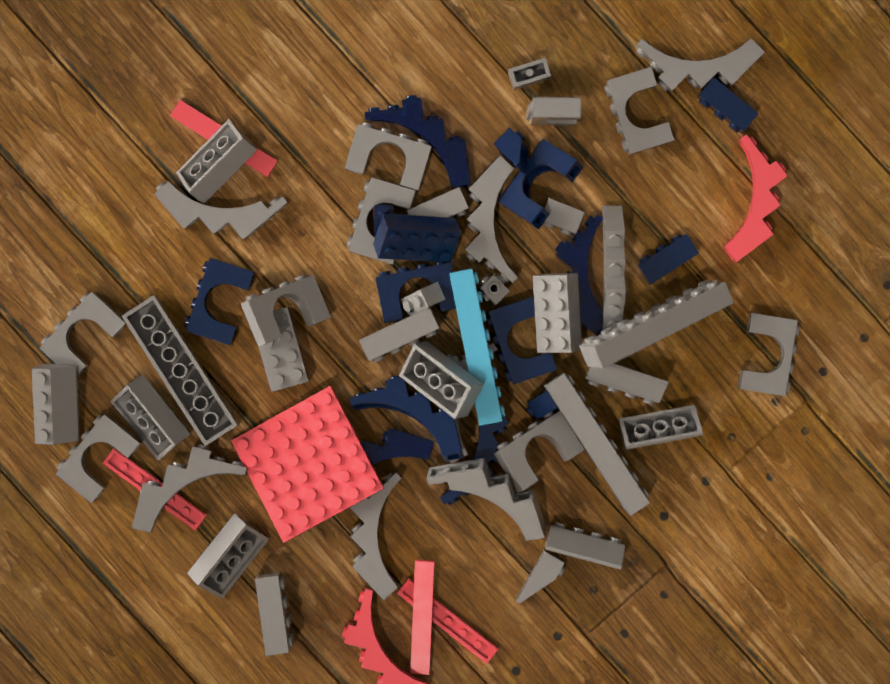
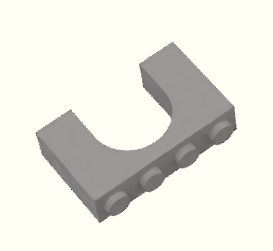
(554, 111)
(635, 138)
(367, 139)
(377, 193)
(94, 308)
(260, 308)
(784, 332)
(512, 454)
(74, 469)

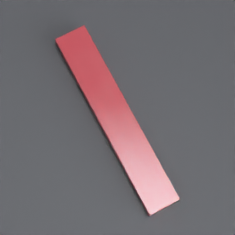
(207, 127)
(137, 476)
(422, 617)
(454, 626)

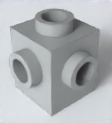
(498, 285)

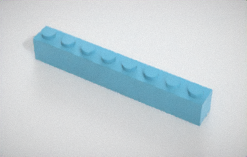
(475, 345)

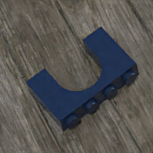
(544, 159)
(391, 284)
(201, 321)
(518, 368)

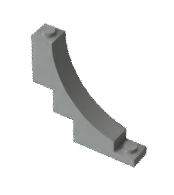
(243, 219)
(475, 479)

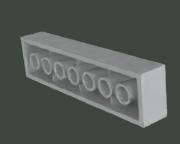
(655, 324)
(180, 370)
(598, 447)

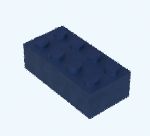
(416, 238)

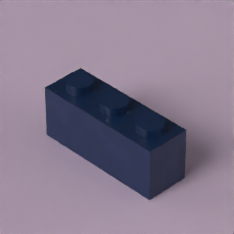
(727, 106)
(667, 258)

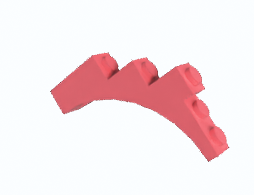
(764, 177)
(374, 657)

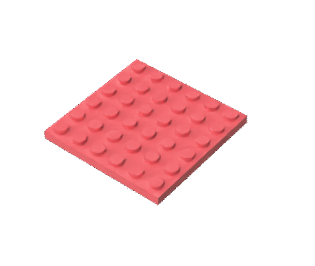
(307, 464)

